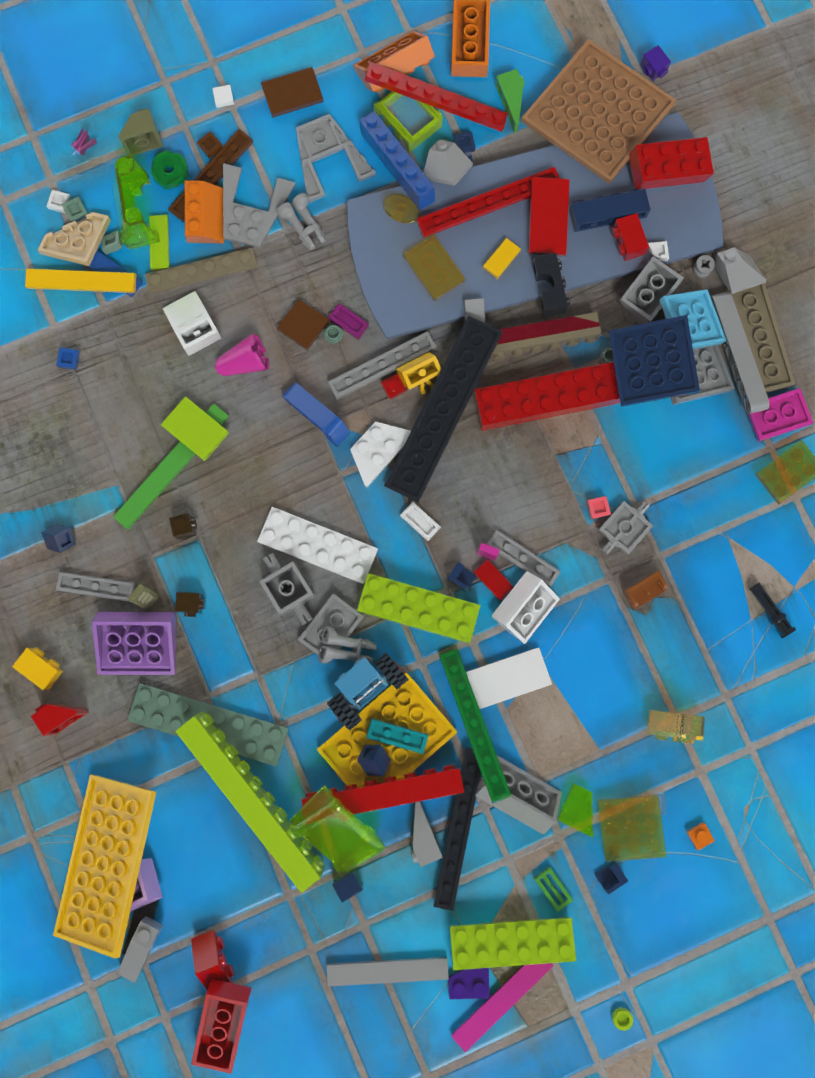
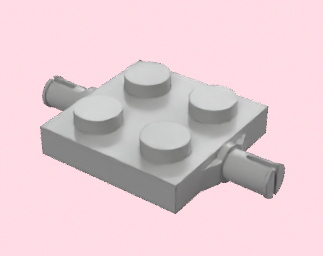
(625, 527)

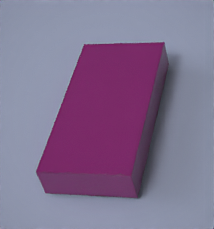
(348, 321)

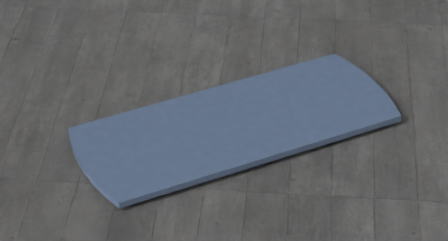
(400, 304)

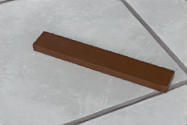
(213, 171)

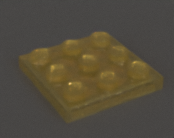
(632, 828)

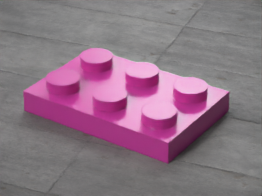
(785, 414)

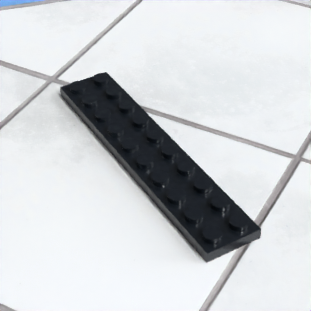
(443, 409)

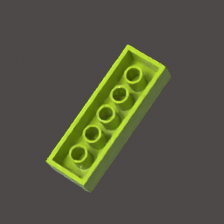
(418, 608)
(512, 943)

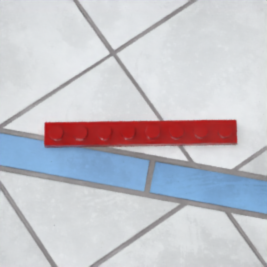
(436, 96)
(480, 205)

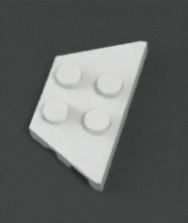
(377, 449)

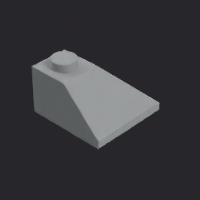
(446, 163)
(738, 270)

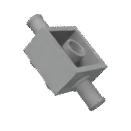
(284, 601)

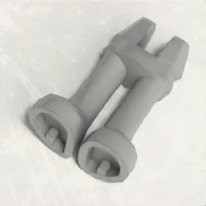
(300, 204)
(331, 637)

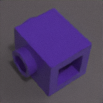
(655, 63)

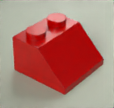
(56, 717)

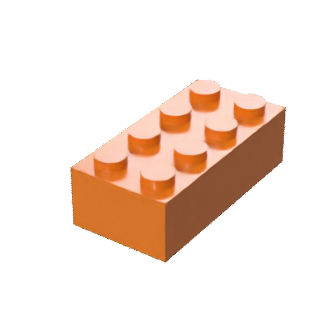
(470, 38)

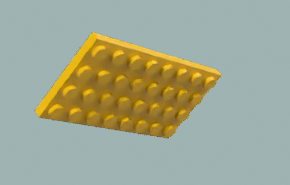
(104, 865)

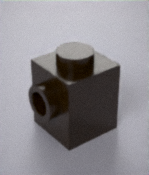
(183, 526)
(189, 603)

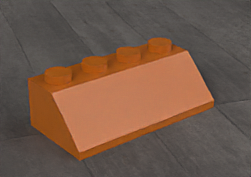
(400, 56)

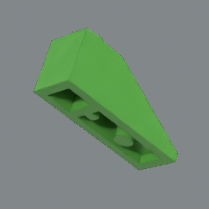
(510, 90)

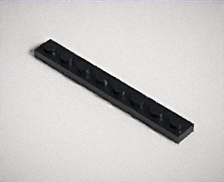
(458, 834)

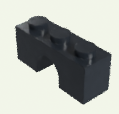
(548, 268)

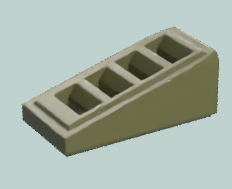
(144, 596)

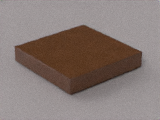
(303, 324)

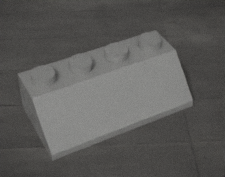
(531, 798)

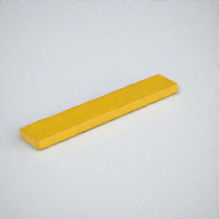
(80, 280)

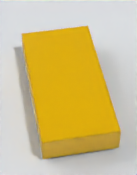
(502, 258)

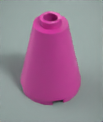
(243, 358)

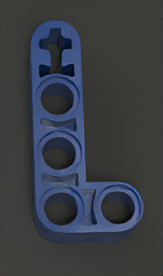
(317, 413)

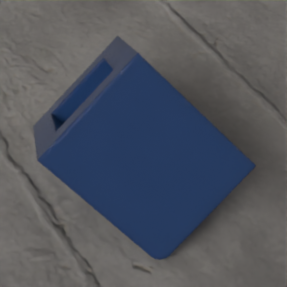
(58, 538)
(461, 577)
(374, 760)
(611, 877)
(347, 887)

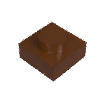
(209, 144)

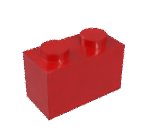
(630, 237)

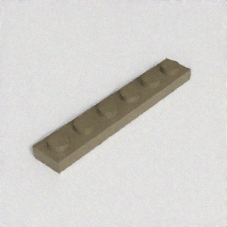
(201, 270)

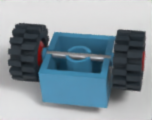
(362, 685)

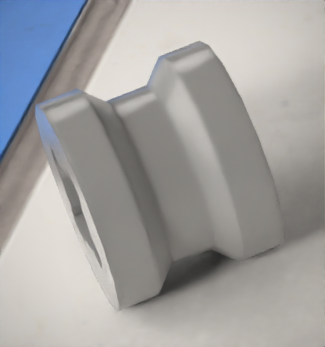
(703, 271)

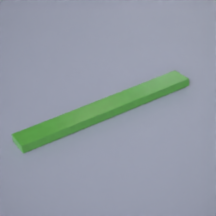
(161, 478)

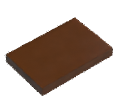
(292, 92)

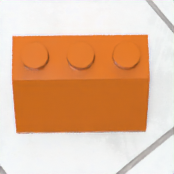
(203, 212)

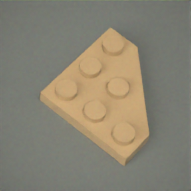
(76, 240)

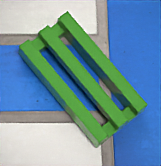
(543, 875)

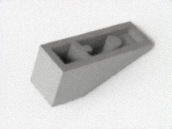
(424, 842)
(139, 948)

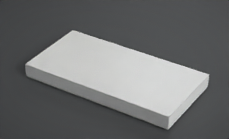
(509, 678)

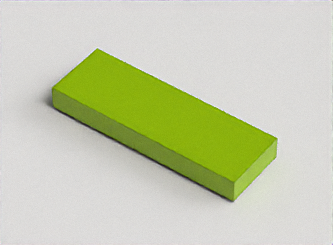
(160, 251)

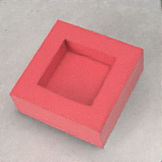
(598, 507)

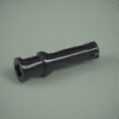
(777, 618)

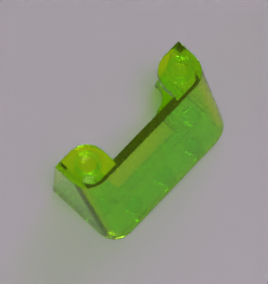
(128, 183)
(336, 832)

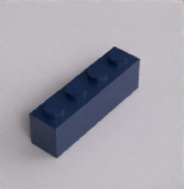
(605, 210)

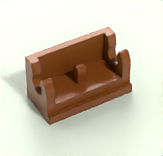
(645, 590)

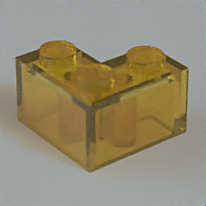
(680, 727)

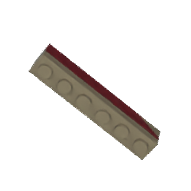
(548, 334)

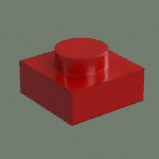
(393, 386)

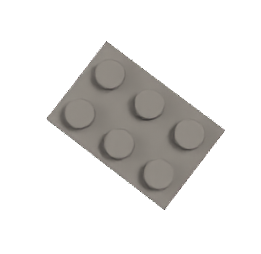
(335, 615)

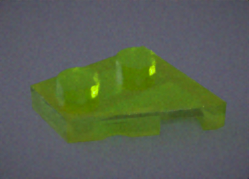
(578, 810)

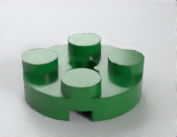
(159, 168)

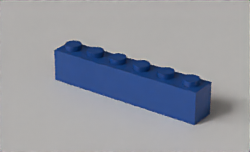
(397, 160)

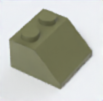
(140, 133)

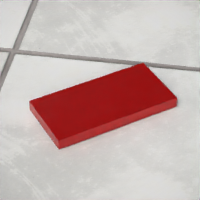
(548, 216)

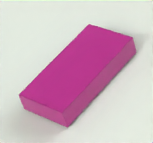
(488, 551)

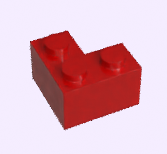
(209, 959)

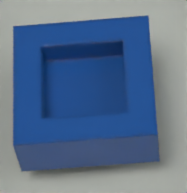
(68, 358)

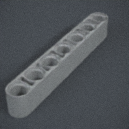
(740, 355)

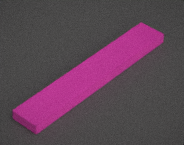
(498, 1004)

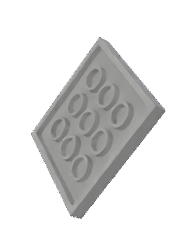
(711, 374)

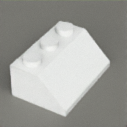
(525, 607)

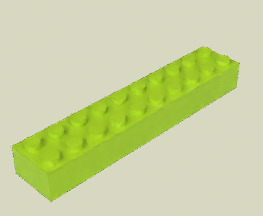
(251, 800)

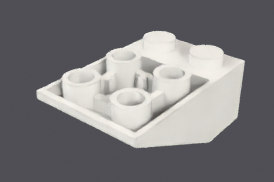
(191, 323)

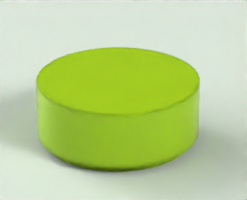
(622, 1019)

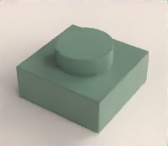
(74, 209)
(111, 242)

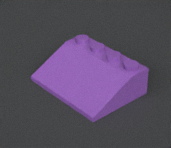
(135, 643)

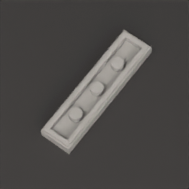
(523, 558)
(94, 586)

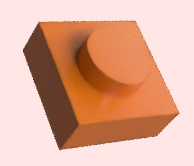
(700, 836)

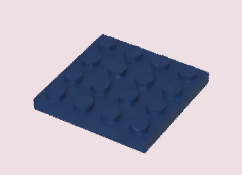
(654, 361)

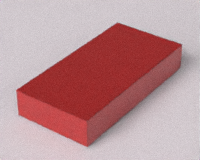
(493, 580)

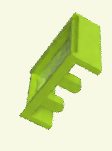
(409, 118)

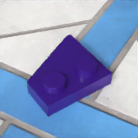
(469, 984)

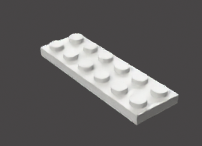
(317, 545)

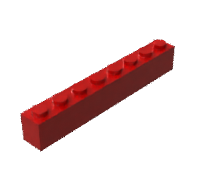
(398, 791)

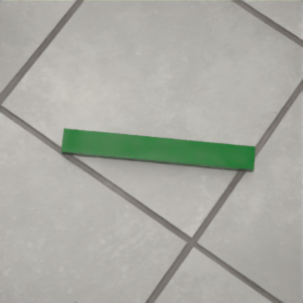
(475, 726)

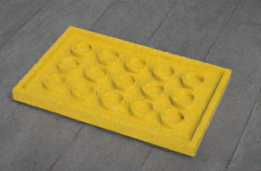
(402, 707)

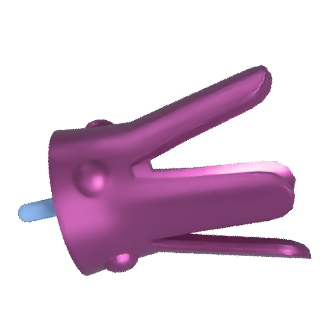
(80, 144)

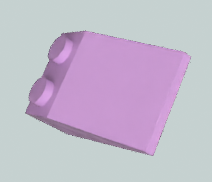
(147, 885)

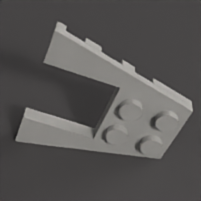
(319, 140)
(244, 223)

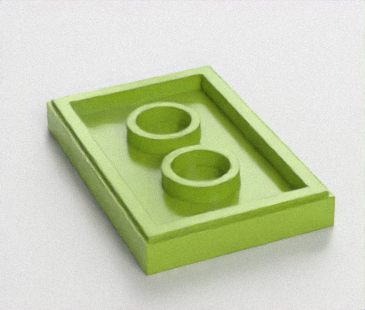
(195, 428)

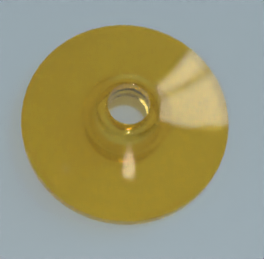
(400, 208)

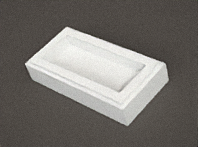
(420, 521)

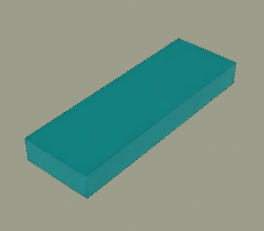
(397, 736)

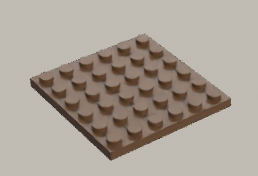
(598, 110)

